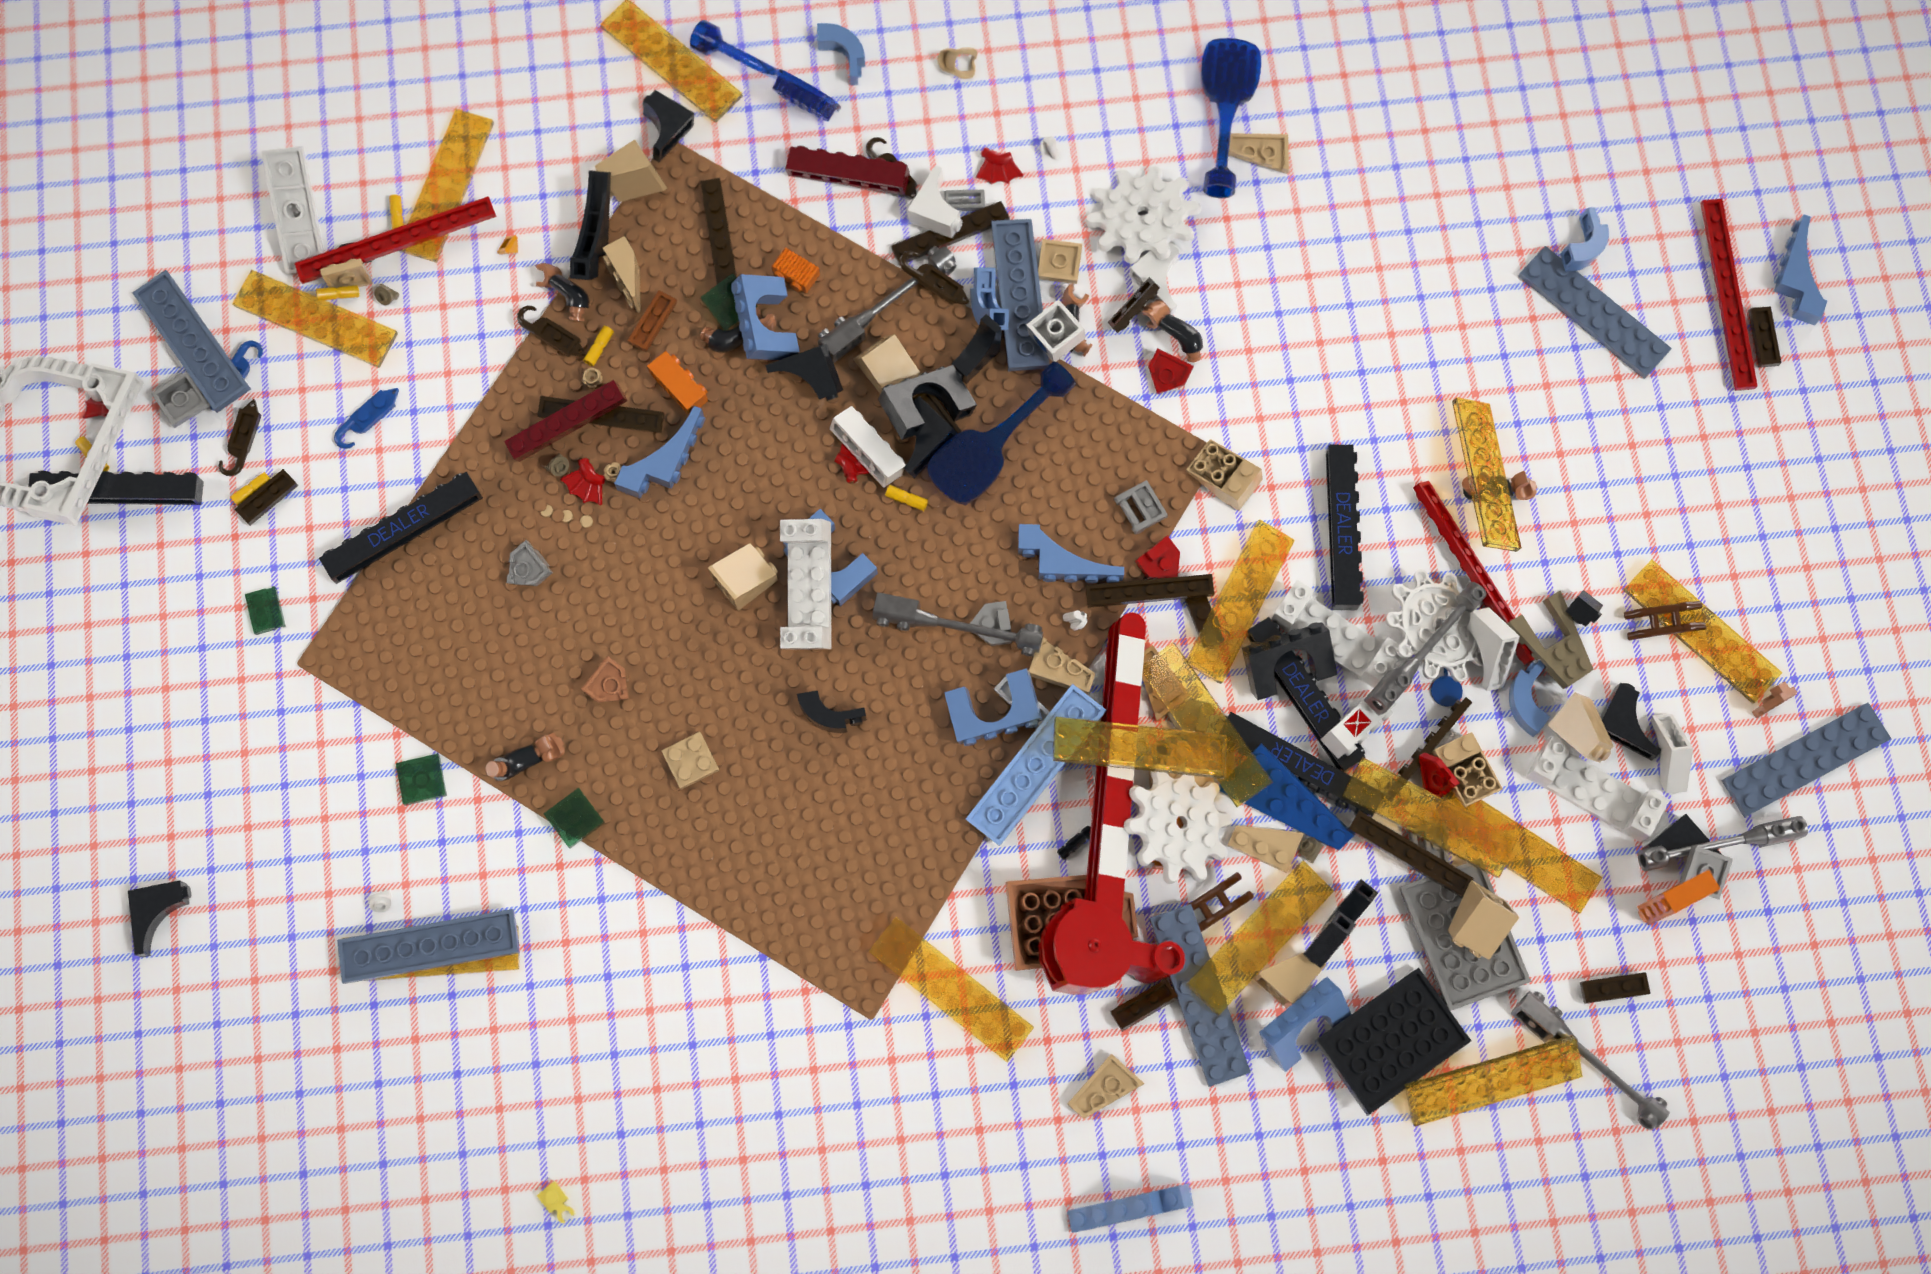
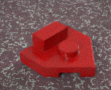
(1168, 371)
(1160, 560)
(1436, 775)

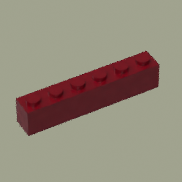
(847, 169)
(565, 421)

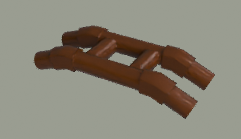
(1656, 630)
(1228, 907)

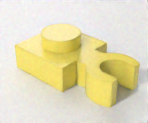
(553, 1199)

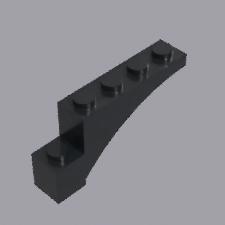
(594, 228)

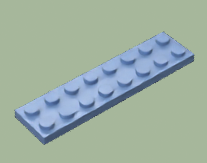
(1029, 770)

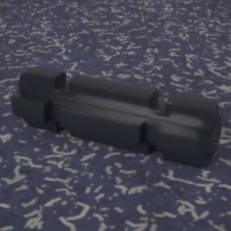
(1074, 843)

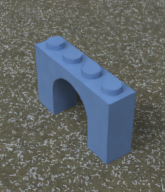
(757, 339)
(852, 578)
(1023, 711)
(1282, 1033)

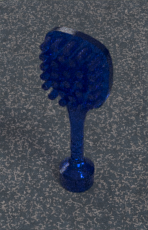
(708, 39)
(1229, 79)
(975, 458)

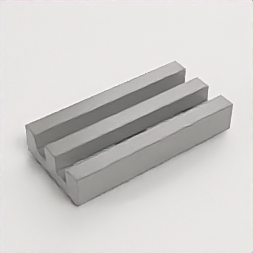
(965, 204)

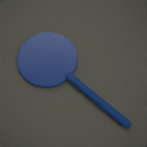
(1446, 690)

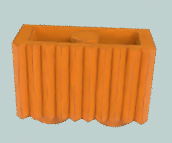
(795, 270)

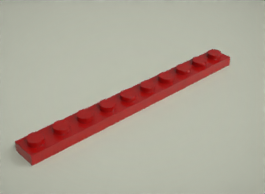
(399, 238)
(1728, 295)
(1468, 560)

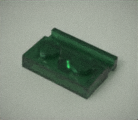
(265, 610)

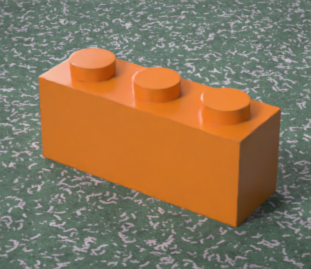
(677, 382)

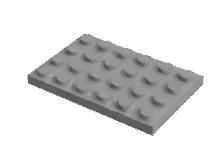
(1457, 971)

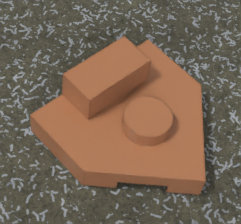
(607, 683)
(1778, 695)

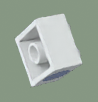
(1056, 331)

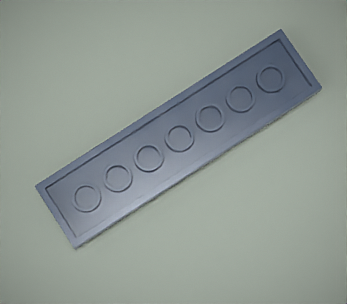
(1018, 291)
(1595, 312)
(191, 341)
(1806, 759)
(428, 946)
(1212, 1035)

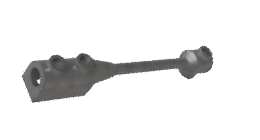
(851, 332)
(907, 614)
(1399, 679)
(1762, 834)
(1547, 1023)

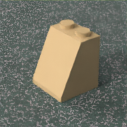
(631, 173)
(886, 363)
(743, 575)
(1583, 728)
(1482, 921)
(1288, 978)

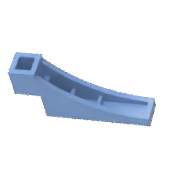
(1796, 278)
(664, 464)
(1058, 563)
(1130, 1208)

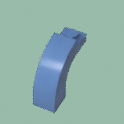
(840, 39)
(1581, 255)
(984, 297)
(1521, 703)

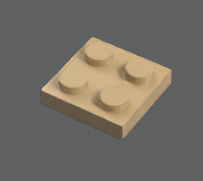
(1059, 261)
(347, 274)
(690, 760)

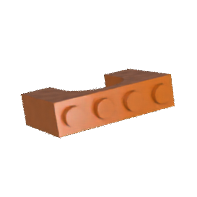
(1678, 898)

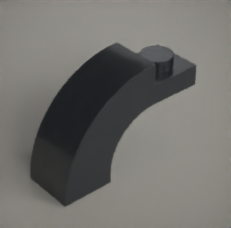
(828, 719)

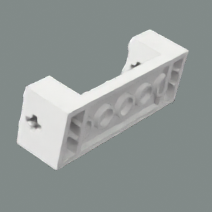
(807, 584)
(1352, 647)
(1596, 791)

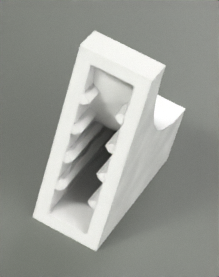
(931, 210)
(1157, 270)
(1496, 644)
(1674, 755)

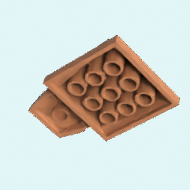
(1035, 903)

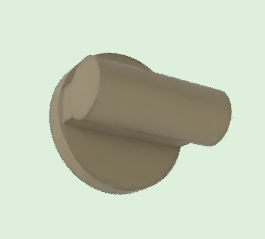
(385, 295)
(558, 466)
(1310, 849)

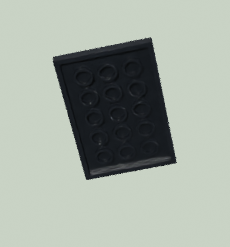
(1392, 1041)

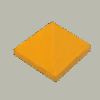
(509, 245)

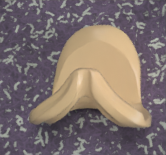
(947, 60)

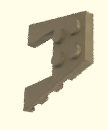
(1567, 658)

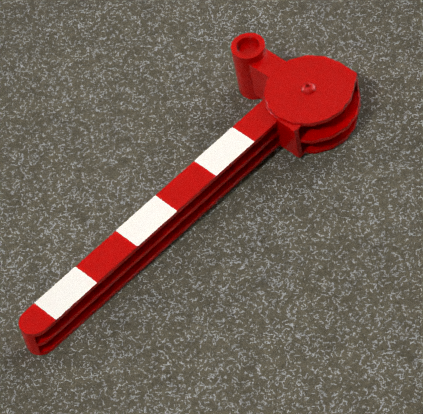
(1088, 940)

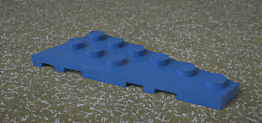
(1295, 804)

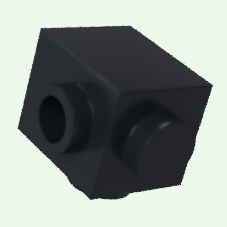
(1585, 609)

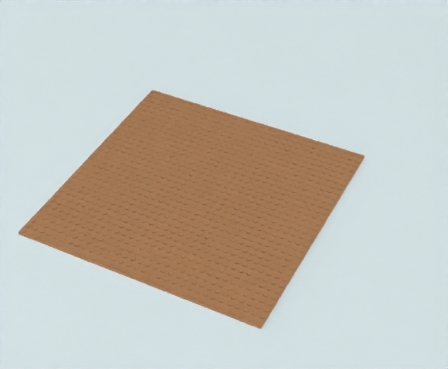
(803, 830)

